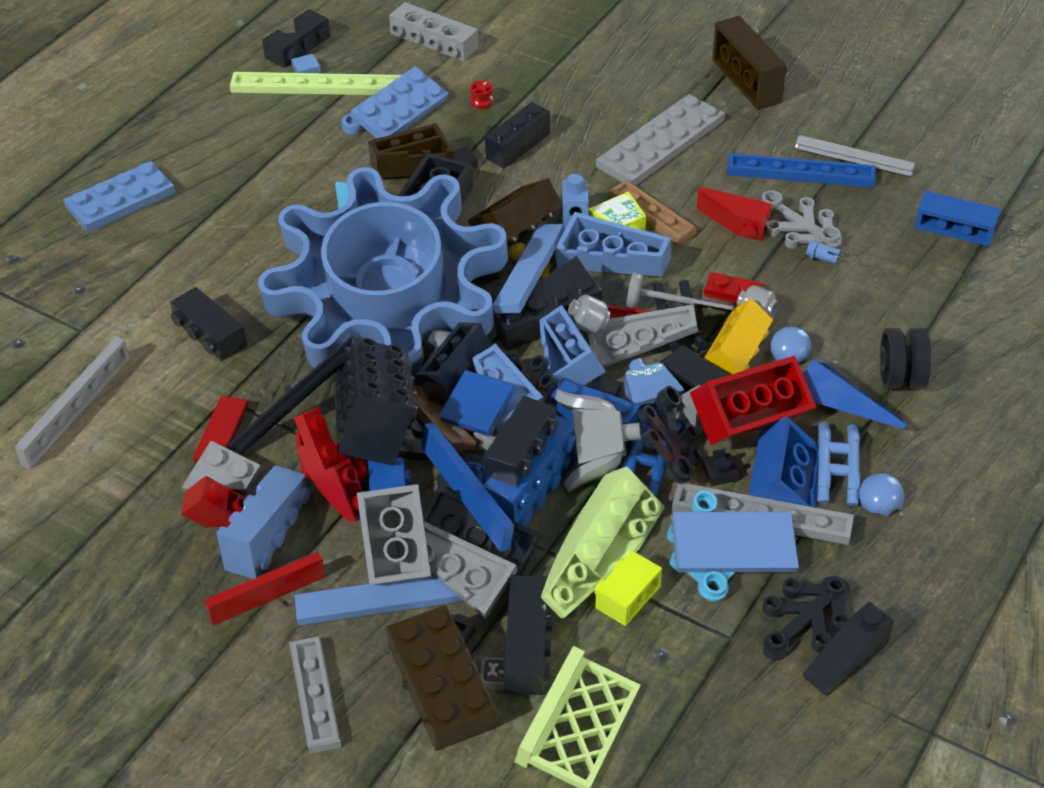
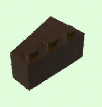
(402, 152)

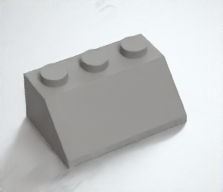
(393, 534)

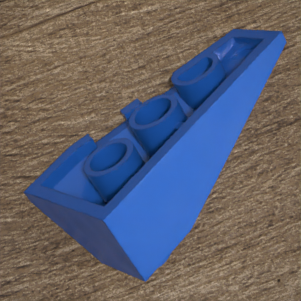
(833, 390)

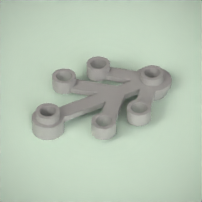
(827, 235)

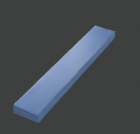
(528, 269)
(372, 599)

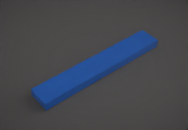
(801, 170)
(467, 487)

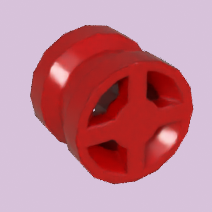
(481, 94)

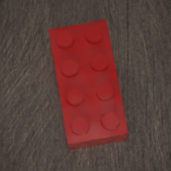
(752, 399)

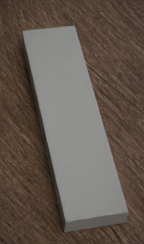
(314, 695)

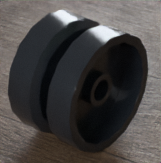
(905, 358)

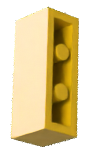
(739, 338)

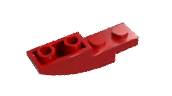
(320, 457)

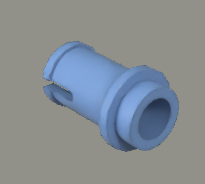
(822, 252)

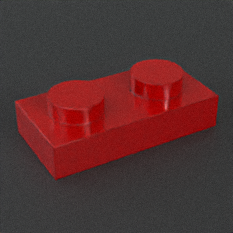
(727, 287)

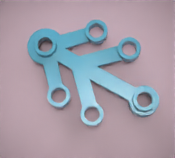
(714, 578)

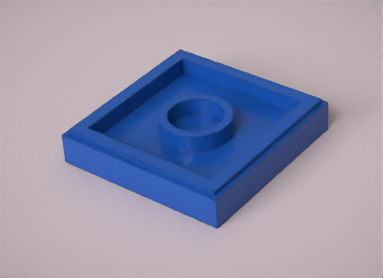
(477, 403)

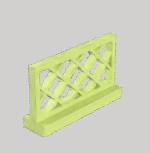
(550, 715)

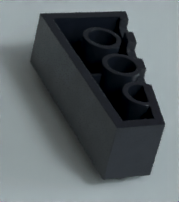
(554, 290)

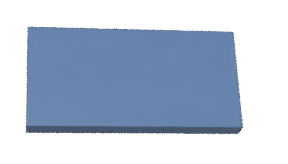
(734, 542)

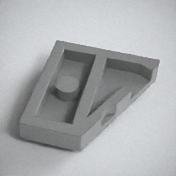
(224, 467)

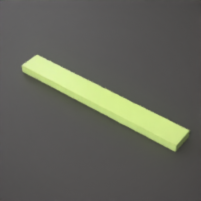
(309, 83)

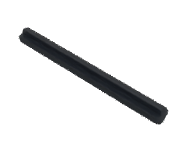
(289, 400)

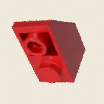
(211, 503)

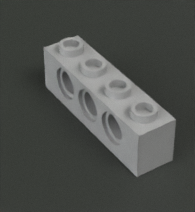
(434, 31)

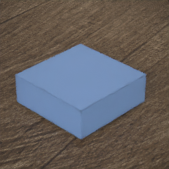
(306, 64)

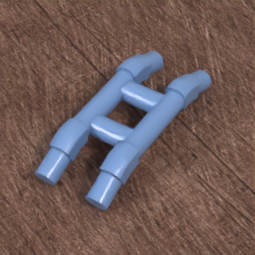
(826, 469)

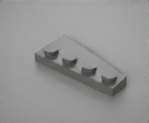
(641, 332)

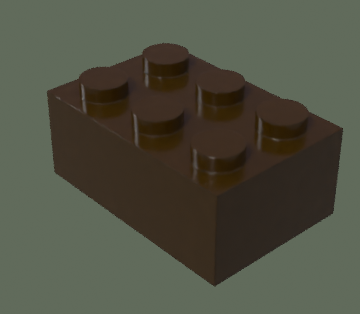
(521, 209)

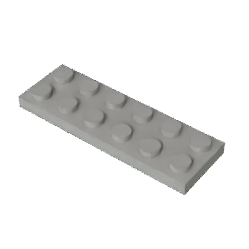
(660, 140)

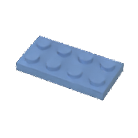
(399, 104)
(119, 196)

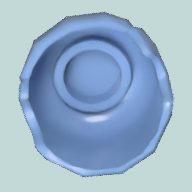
(791, 342)
(881, 494)

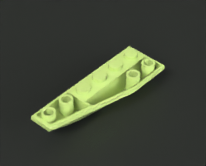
(605, 531)

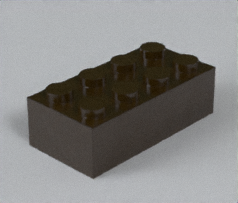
(749, 62)
(441, 678)

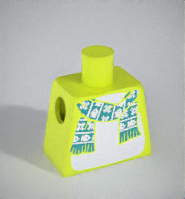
(621, 210)

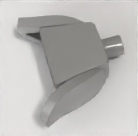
(598, 437)

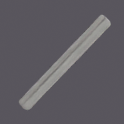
(855, 155)

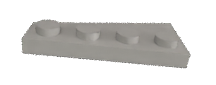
(467, 569)

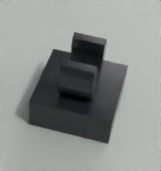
(720, 468)

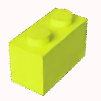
(628, 587)

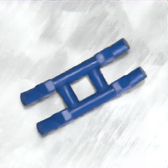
(636, 457)

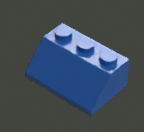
(785, 464)

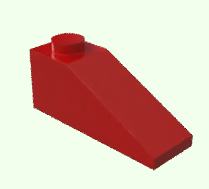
(736, 213)

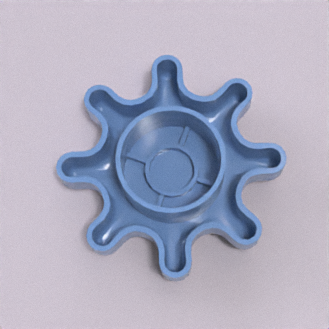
(384, 267)

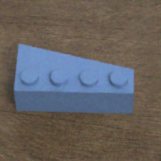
(613, 247)
(263, 522)

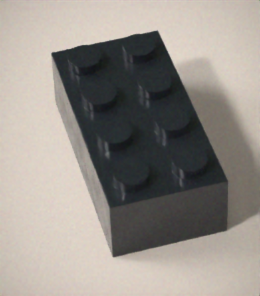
(437, 165)

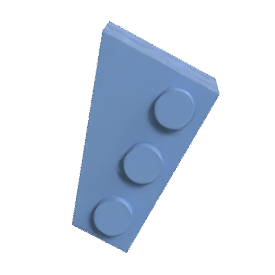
(567, 349)

